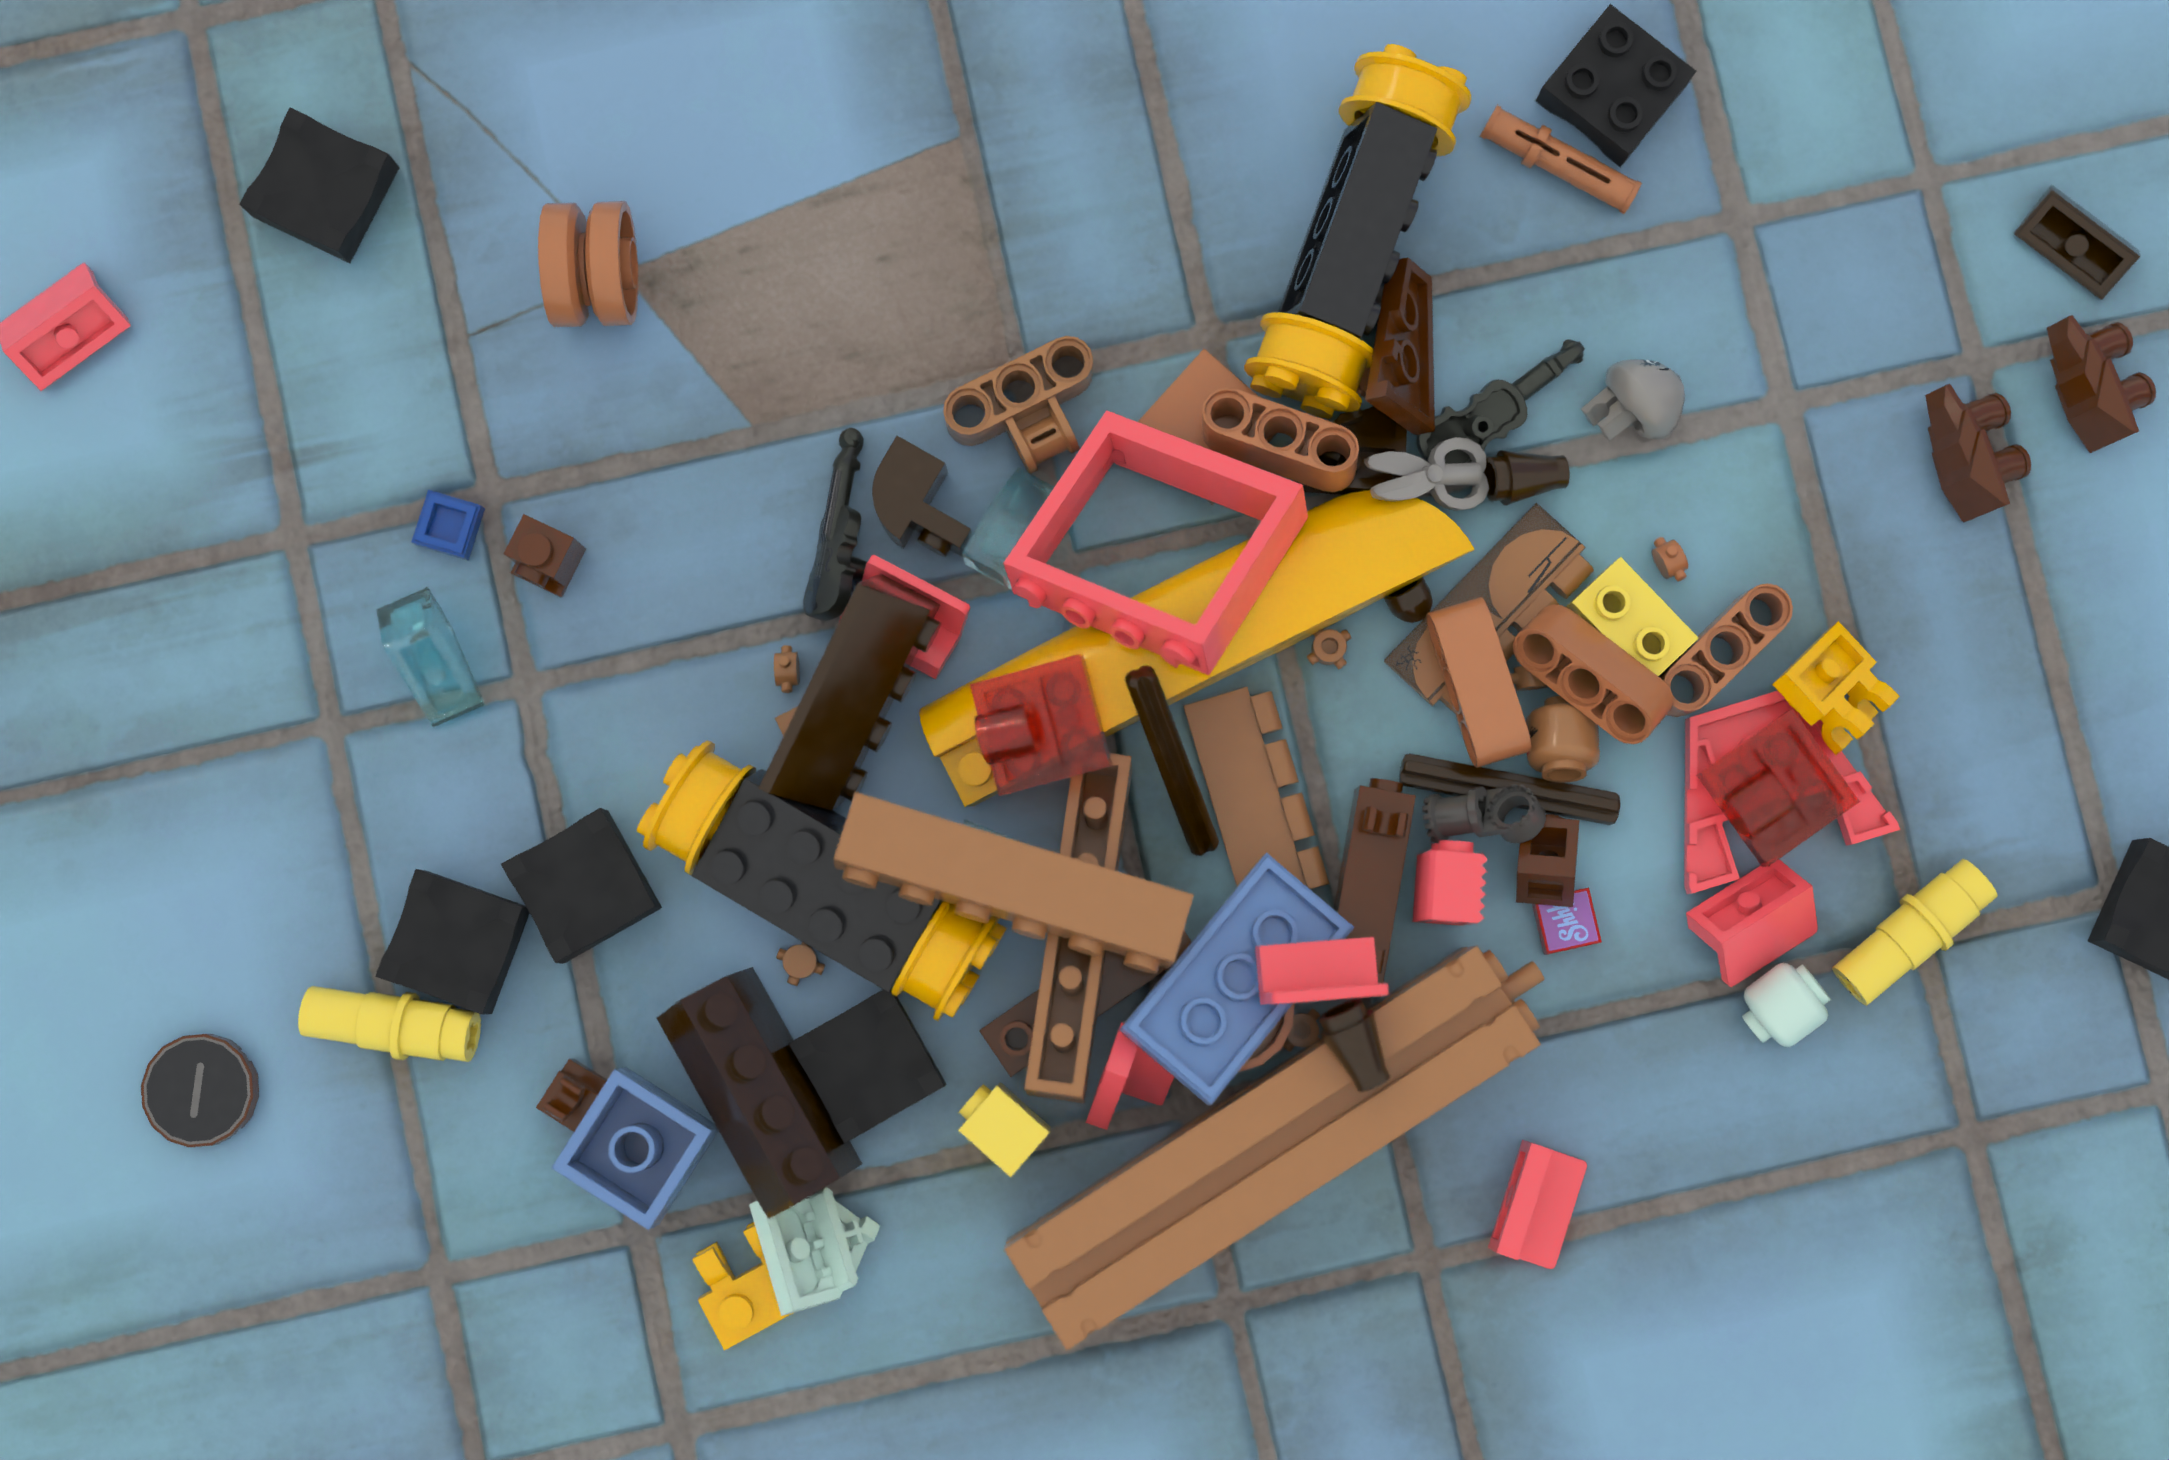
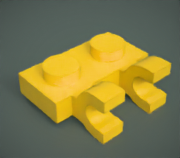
(1823, 677)
(737, 1304)

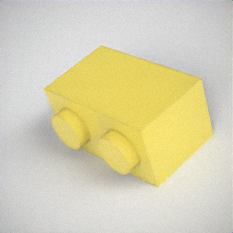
(1002, 1127)

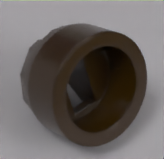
(1411, 601)

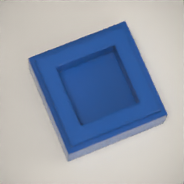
(448, 525)

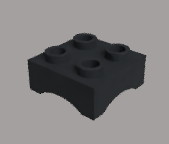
(1615, 84)
(320, 186)
(581, 886)
(2137, 909)
(454, 942)
(867, 1064)

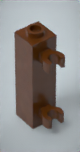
(1374, 863)

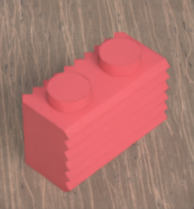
(1449, 884)

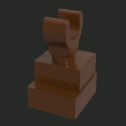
(571, 1094)

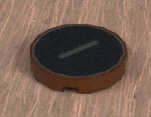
(199, 1090)

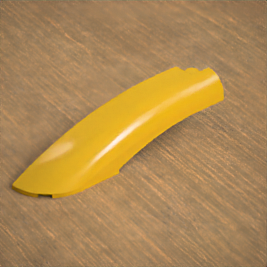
(1338, 564)

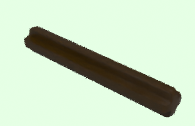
(1171, 759)
(1554, 797)

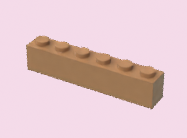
(1012, 882)
(1069, 978)

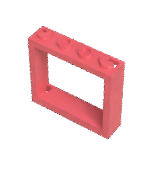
(1188, 467)

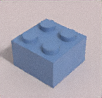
(636, 1147)

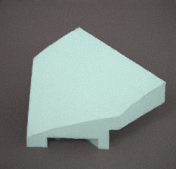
(812, 1250)

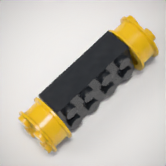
(1396, 130)
(781, 866)

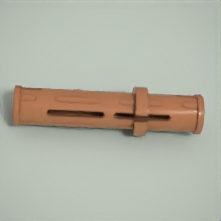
(1560, 159)

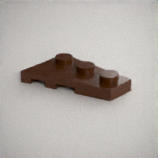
(1403, 351)

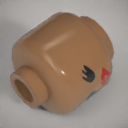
(1562, 741)

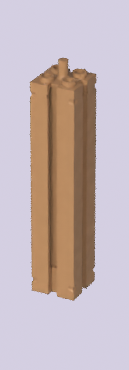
(1271, 1145)

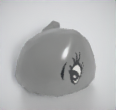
(1638, 395)

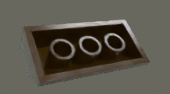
(852, 693)
(757, 1091)

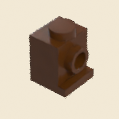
(544, 555)
(1549, 864)

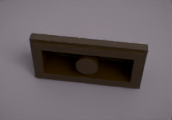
(2077, 242)

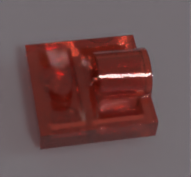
(1040, 725)
(1778, 788)

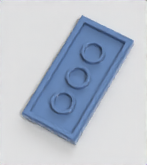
(1207, 1006)

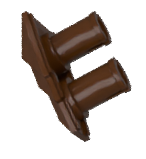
(2088, 383)
(1963, 456)

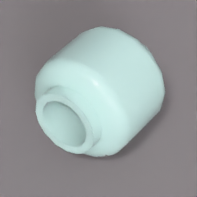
(1785, 1005)

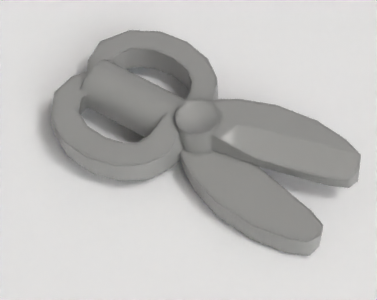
(1423, 476)

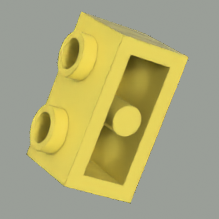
(1633, 617)

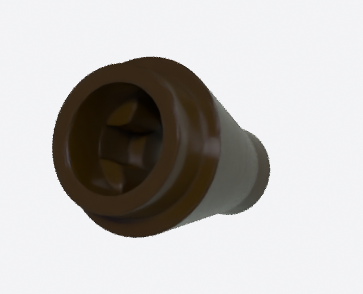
(1524, 475)
(1355, 1042)

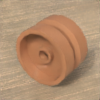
(588, 264)

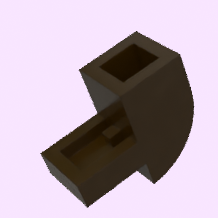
(903, 496)

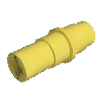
(1915, 931)
(390, 1023)

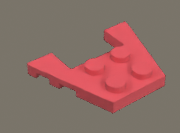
(1715, 733)

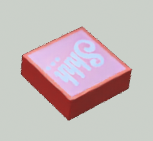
(1567, 927)

